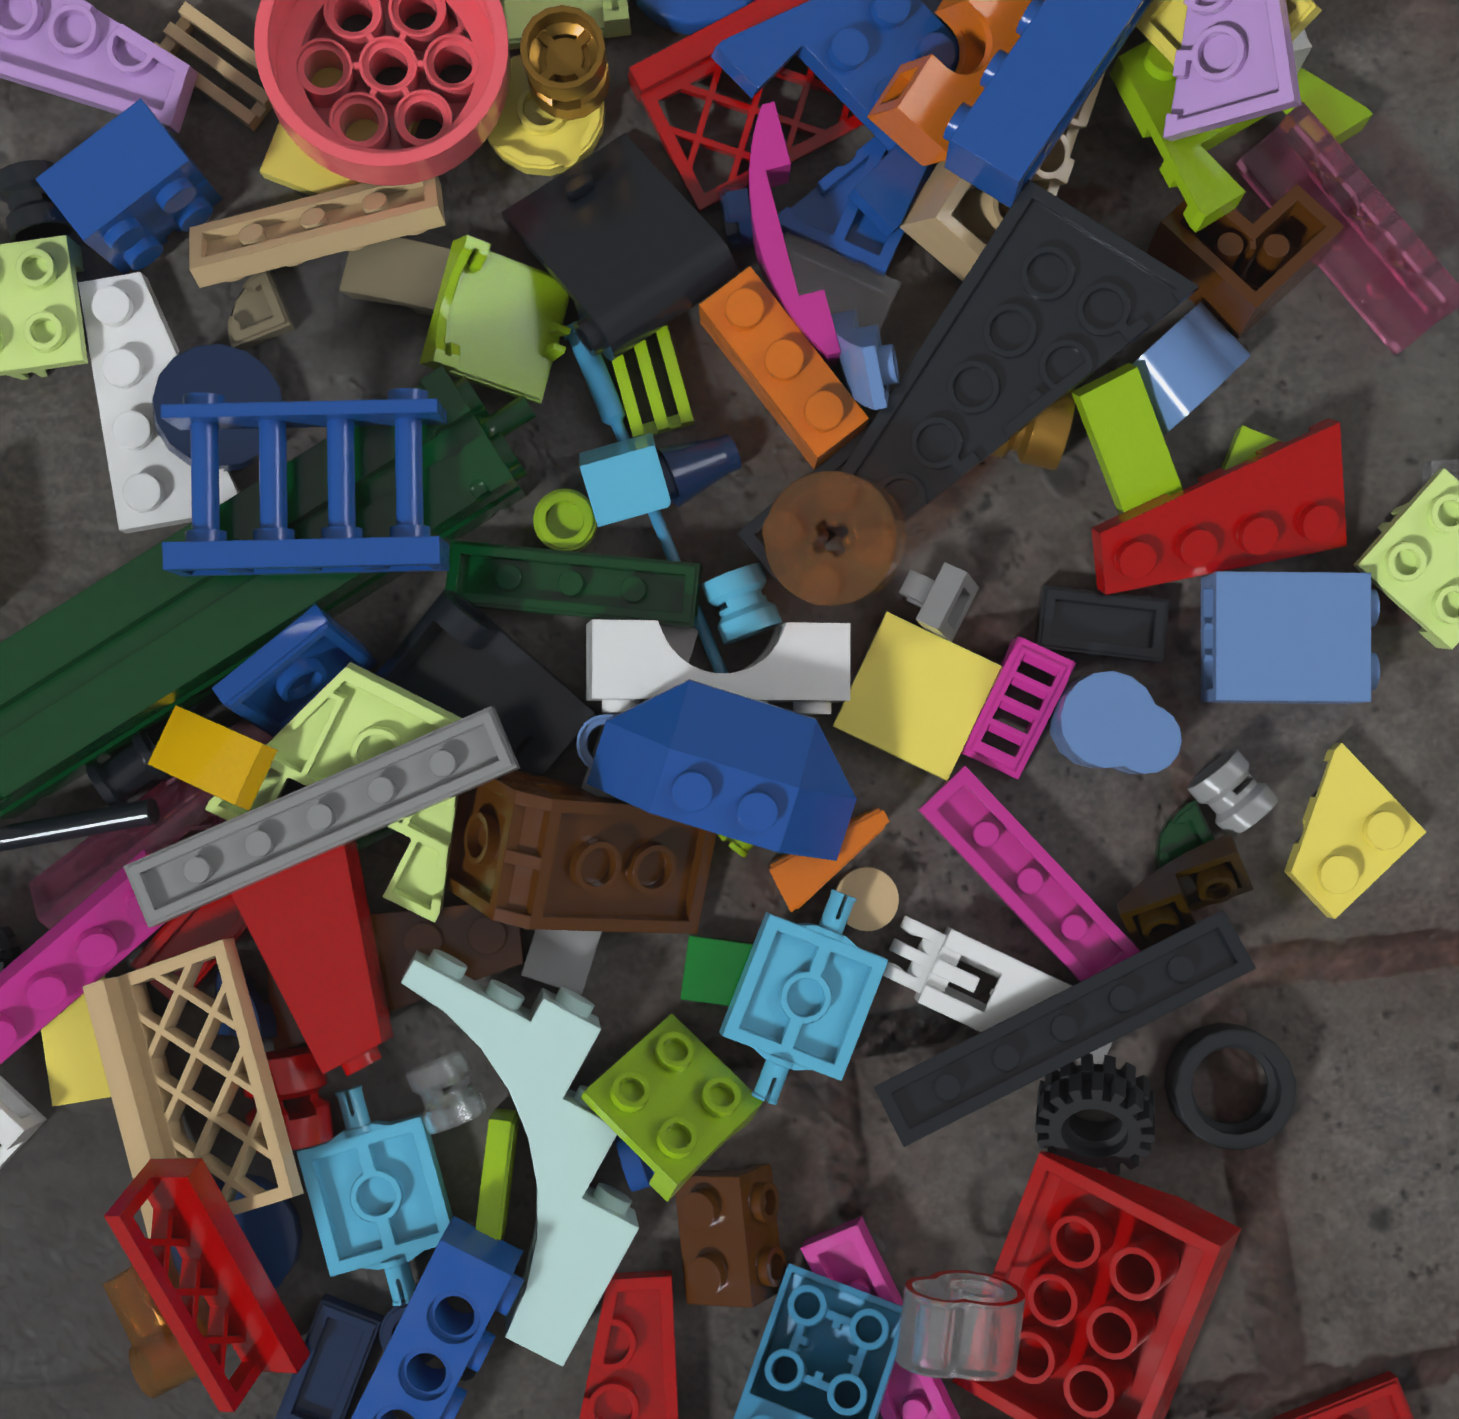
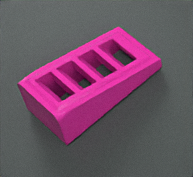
(1049, 694)

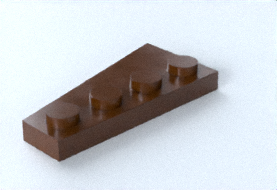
(458, 931)

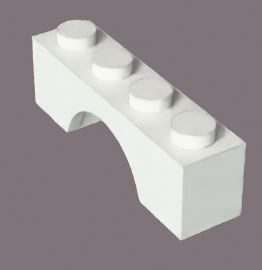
(799, 665)

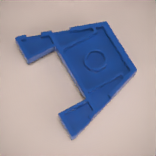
(855, 54)

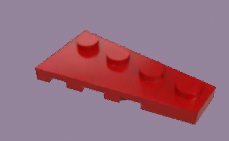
(1252, 514)
(634, 1351)

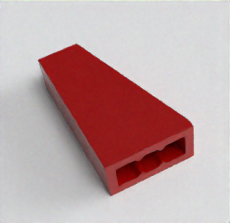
(323, 955)

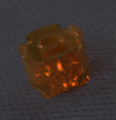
(798, 528)

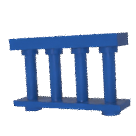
(273, 544)

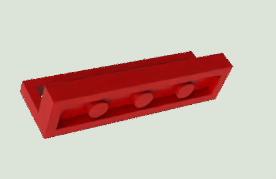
(215, 1265)

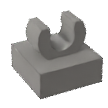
(941, 601)

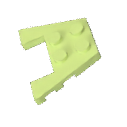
(346, 725)

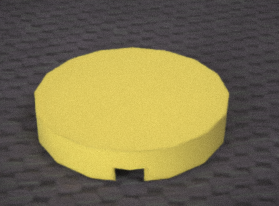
(536, 140)

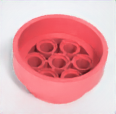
(306, 35)

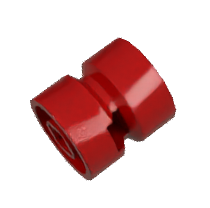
(298, 1081)

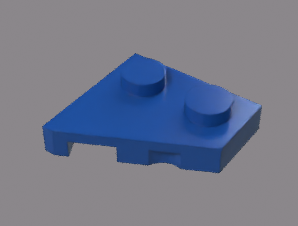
(837, 223)

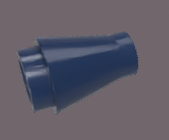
(697, 465)

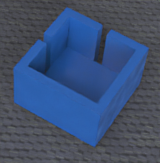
(130, 189)

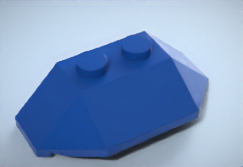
(728, 769)

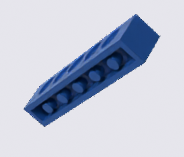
(461, 1266)

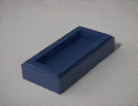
(339, 1350)

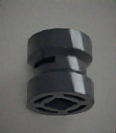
(31, 209)

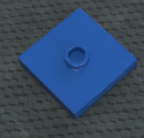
(291, 670)

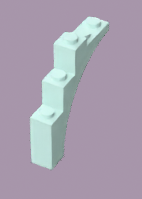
(577, 1228)

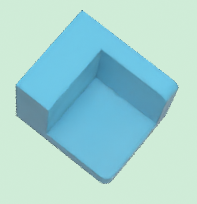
(624, 479)

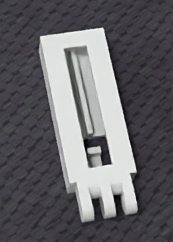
(935, 966)

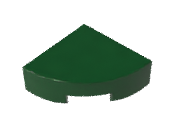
(1181, 833)

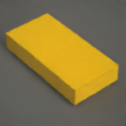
(212, 757)

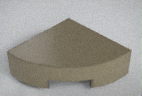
(258, 313)

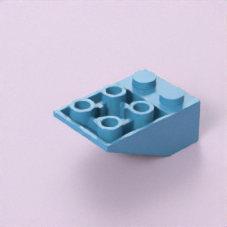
(822, 1352)

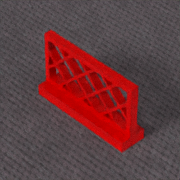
(689, 62)

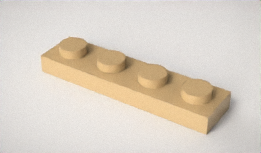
(311, 229)

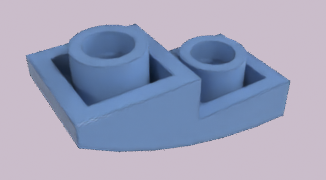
(864, 362)

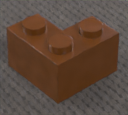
(1247, 265)

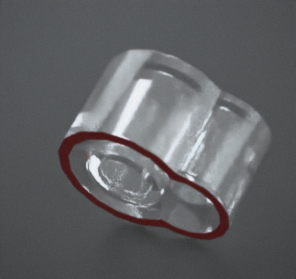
(961, 1326)

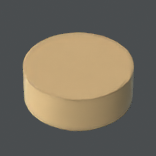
(875, 897)

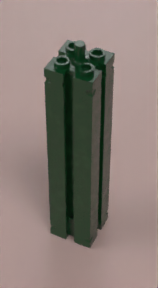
(159, 640)

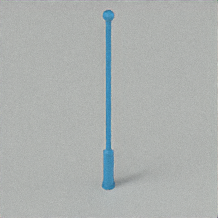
(612, 414)

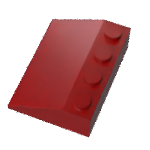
(1110, 1294)

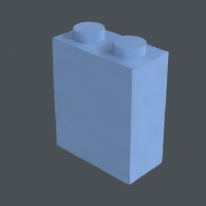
(1288, 637)

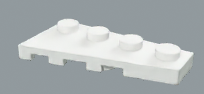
(127, 353)

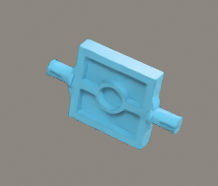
(803, 996)
(376, 1194)

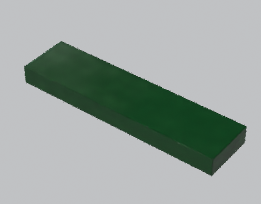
(575, 583)

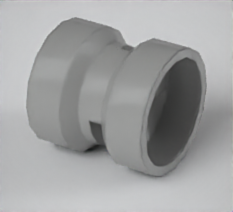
(1232, 793)

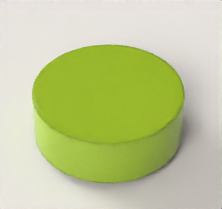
(565, 520)

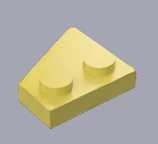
(1348, 834)

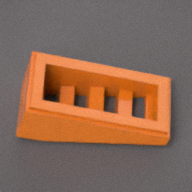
(803, 876)

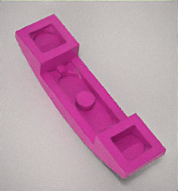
(767, 169)

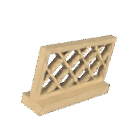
(152, 1100)

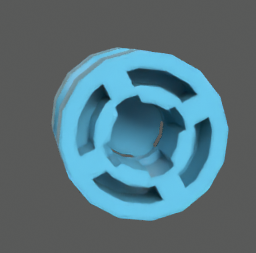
(741, 603)

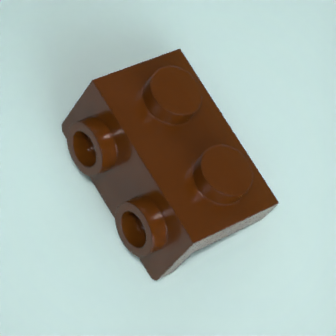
(730, 1237)

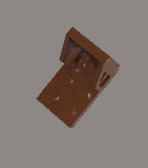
(575, 861)

